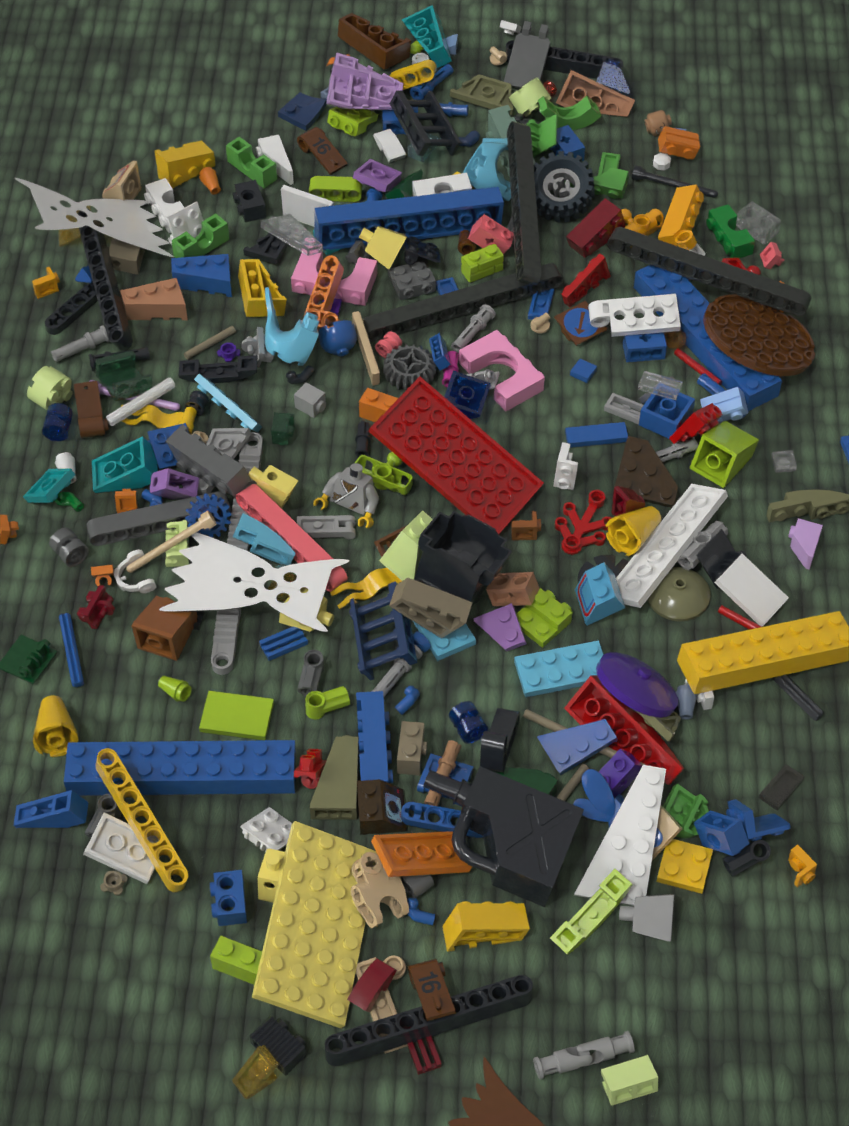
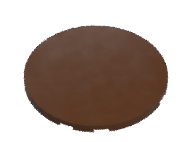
(759, 336)

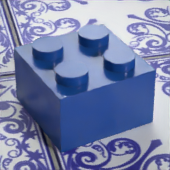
(665, 414)

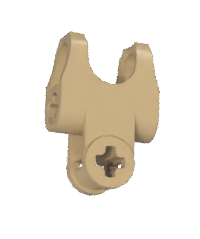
(376, 887)

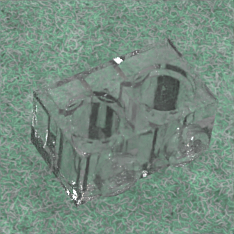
(758, 222)

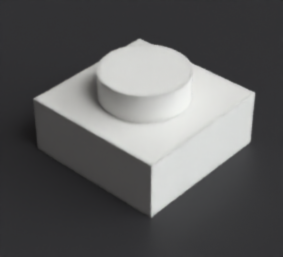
(510, 28)

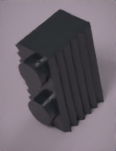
(283, 1046)

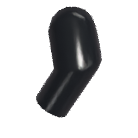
(294, 378)

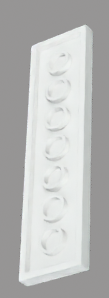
(668, 543)

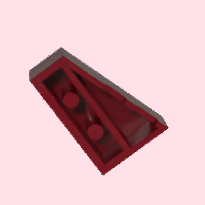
(596, 228)

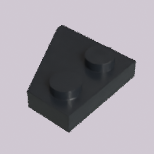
(267, 249)

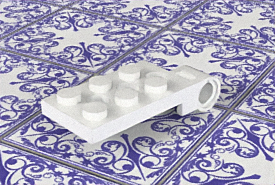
(604, 311)

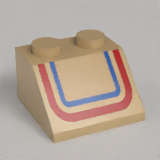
(124, 184)

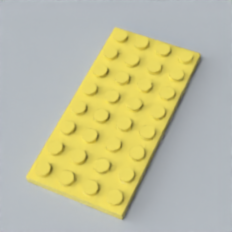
(313, 928)

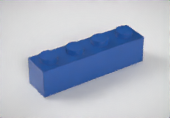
(439, 351)

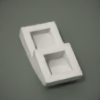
(390, 145)

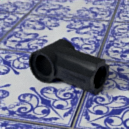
(746, 858)

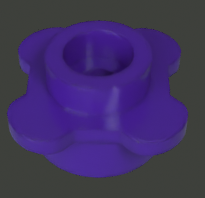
(228, 352)

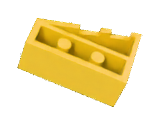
(183, 162)
(253, 281)
(485, 922)

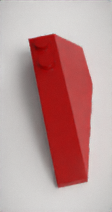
(596, 703)

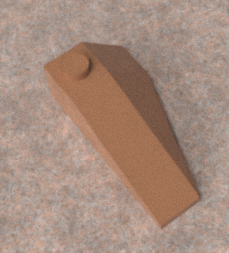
(608, 100)

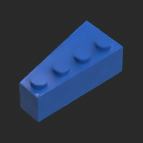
(373, 737)

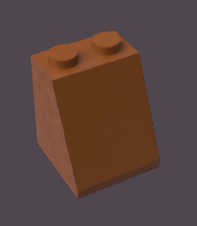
(163, 631)

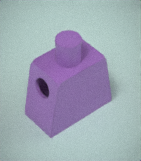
(167, 482)

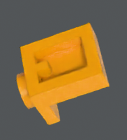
(47, 284)
(802, 863)

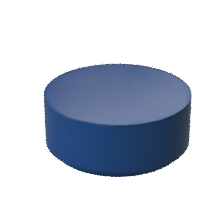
(421, 641)

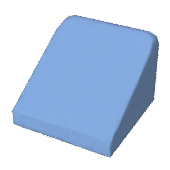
(452, 42)

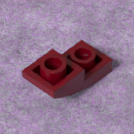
(374, 979)

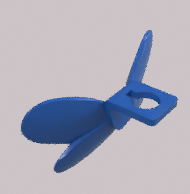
(601, 802)

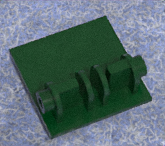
(27, 658)

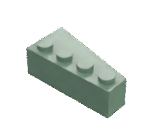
(498, 124)

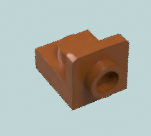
(526, 529)

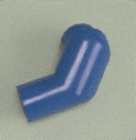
(153, 499)
(417, 915)

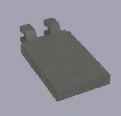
(527, 56)

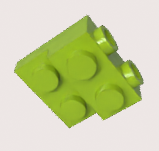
(351, 120)
(544, 617)

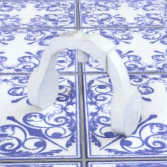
(144, 586)

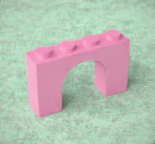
(352, 289)
(498, 350)

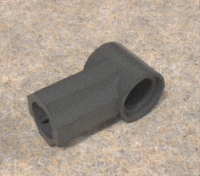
(310, 673)
(103, 803)

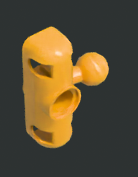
(643, 224)

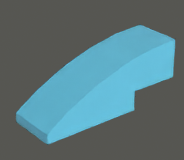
(263, 540)

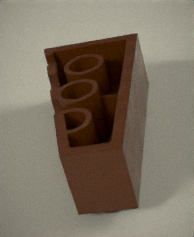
(373, 41)

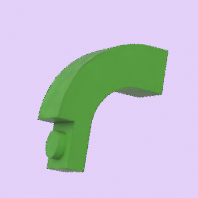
(575, 116)

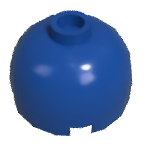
(339, 338)

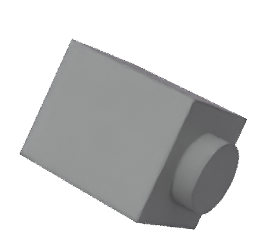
(310, 400)

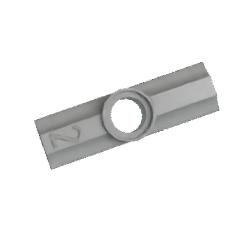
(688, 558)

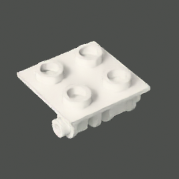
(184, 220)
(267, 830)

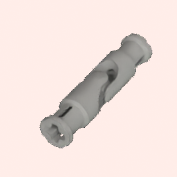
(579, 1056)

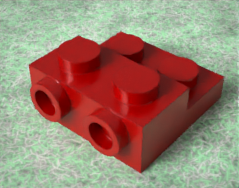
(697, 423)

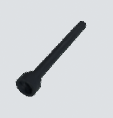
(640, 174)

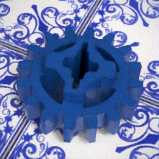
(211, 505)

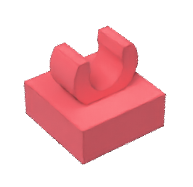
(771, 256)

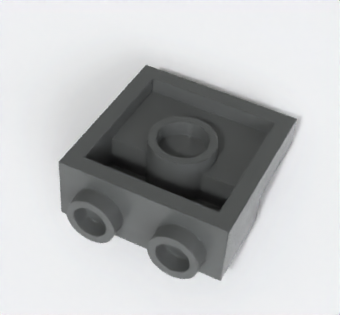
(412, 280)

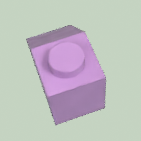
(805, 540)

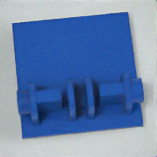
(160, 448)

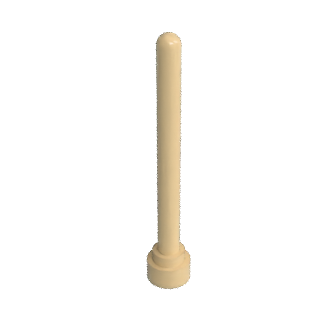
(205, 521)

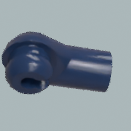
(470, 139)

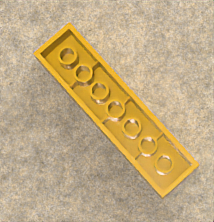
(765, 652)

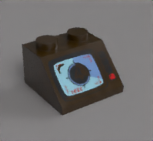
(380, 807)

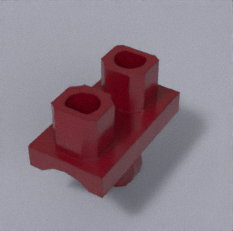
(98, 606)

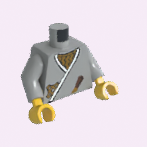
(353, 491)

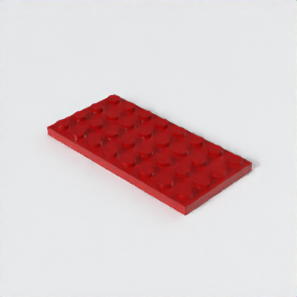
(455, 456)

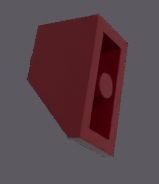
(625, 501)

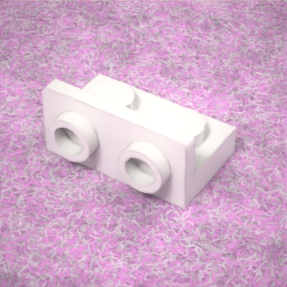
(565, 469)

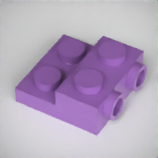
(377, 175)

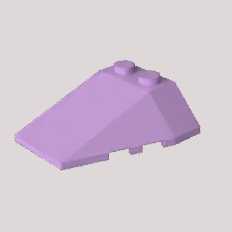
(359, 86)

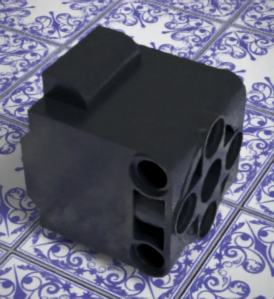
(460, 555)

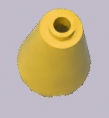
(632, 529)
(53, 728)

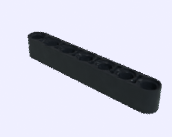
(565, 60)

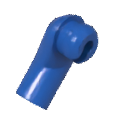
(411, 696)

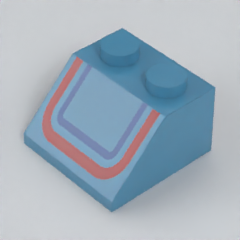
(598, 594)

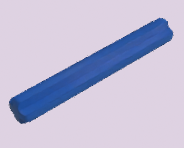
(71, 650)

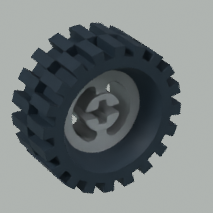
(551, 176)

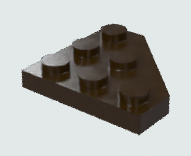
(646, 473)

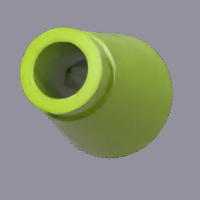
(176, 688)

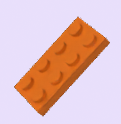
(418, 854)

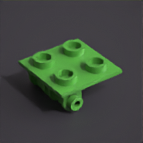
(543, 134)

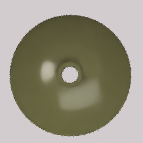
(682, 601)

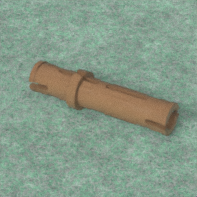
(446, 765)

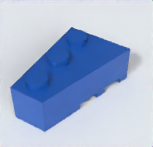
(203, 273)

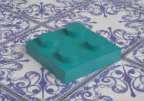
(49, 485)

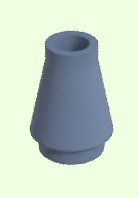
(686, 701)

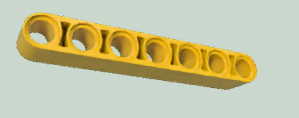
(141, 830)

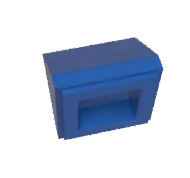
(84, 275)

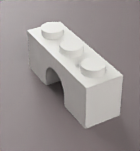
(443, 184)
(162, 202)

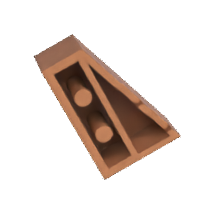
(154, 300)

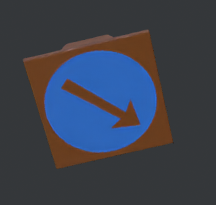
(576, 324)

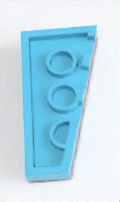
(220, 399)

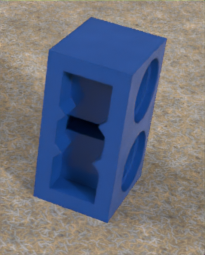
(232, 897)

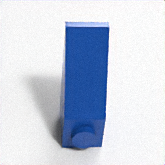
(52, 812)

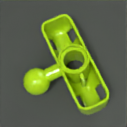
(385, 474)

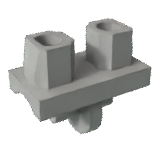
(256, 347)

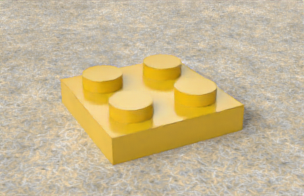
(684, 866)

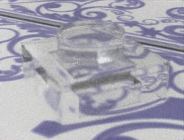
(784, 461)

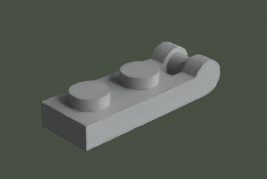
(328, 526)

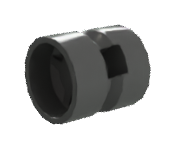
(68, 547)

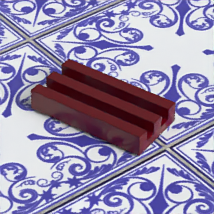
(437, 1063)

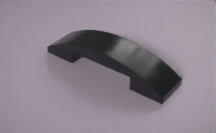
(219, 372)

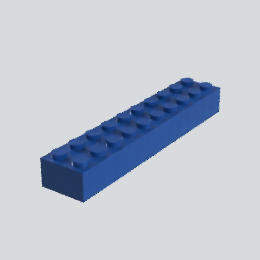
(413, 216)
(756, 386)
(187, 767)

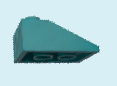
(124, 467)

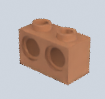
(513, 588)

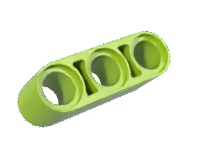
(336, 188)

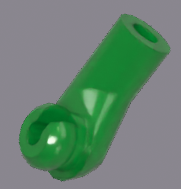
(69, 499)

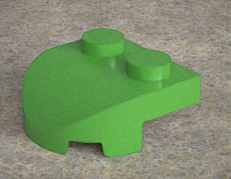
(685, 809)

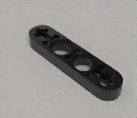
(85, 294)

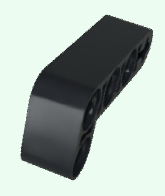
(499, 740)

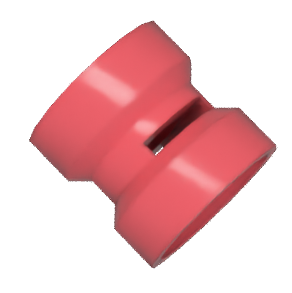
(389, 342)

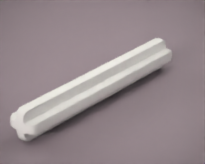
(140, 401)

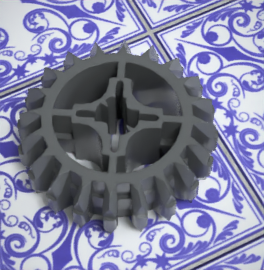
(407, 364)

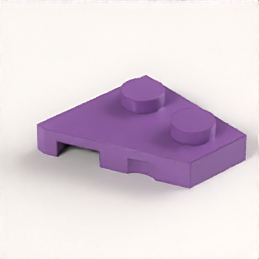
(503, 627)

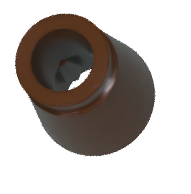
(465, 245)

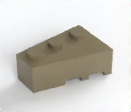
(430, 607)

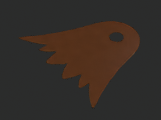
(496, 1105)

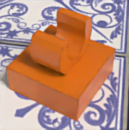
(126, 500)
(7, 529)
(102, 572)

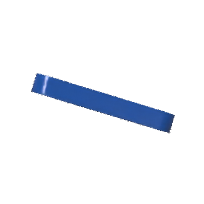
(442, 825)

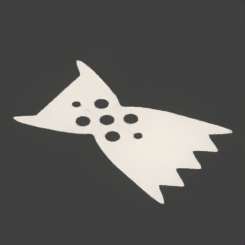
(128, 218)
(216, 564)

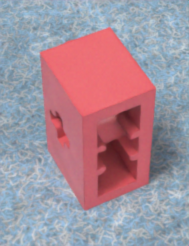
(489, 232)

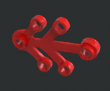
(595, 500)

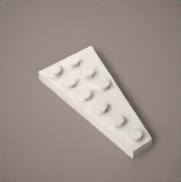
(630, 838)

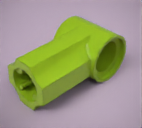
(326, 702)

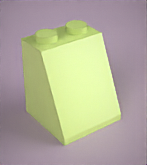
(404, 553)

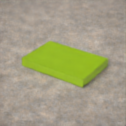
(236, 715)

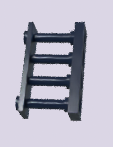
(401, 633)

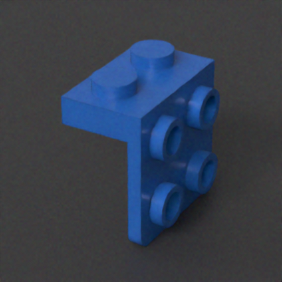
(757, 826)

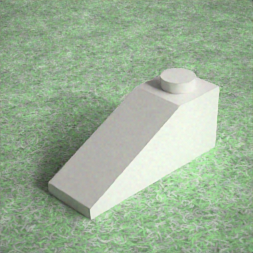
(273, 149)

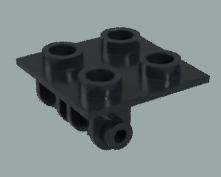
(415, 248)
(718, 556)

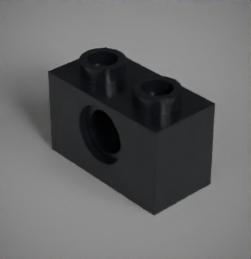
(249, 201)

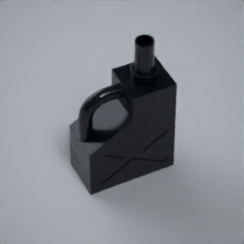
(520, 827)

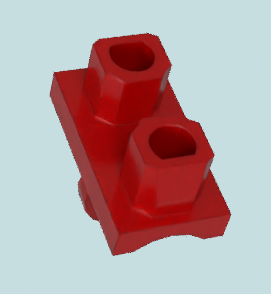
(310, 768)

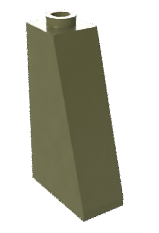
(337, 787)

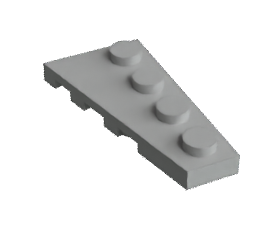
(228, 442)

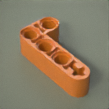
(330, 271)

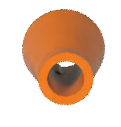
(209, 179)

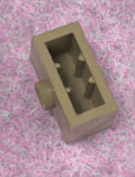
(411, 748)

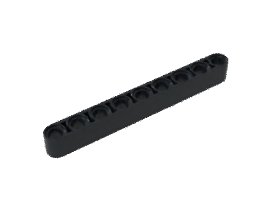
(106, 285)
(421, 1028)

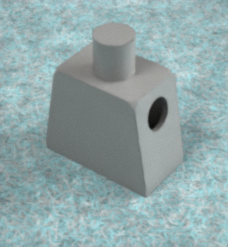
(651, 915)

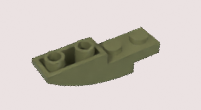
(811, 502)

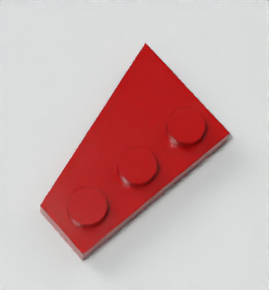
(589, 277)

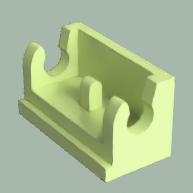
(173, 556)
(629, 1080)

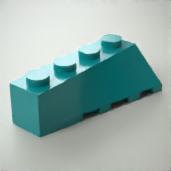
(429, 33)

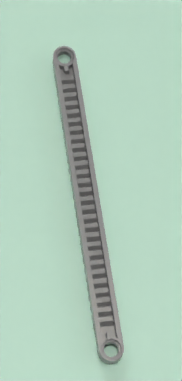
(228, 619)

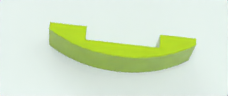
(593, 913)

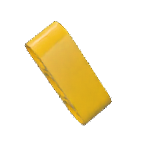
(418, 71)

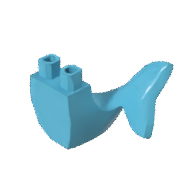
(483, 166)
(292, 344)

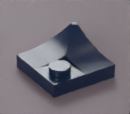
(302, 110)

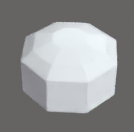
(662, 161)

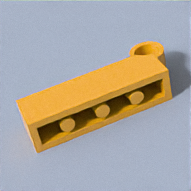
(681, 217)

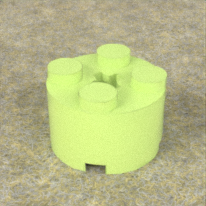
(527, 97)
(49, 387)

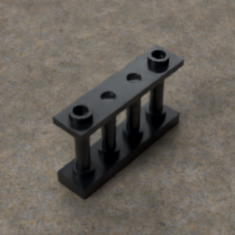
(415, 131)

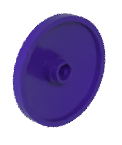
(637, 684)

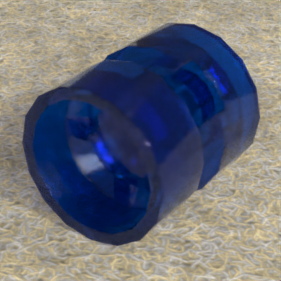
(57, 422)
(468, 722)

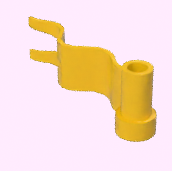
(162, 419)
(369, 585)

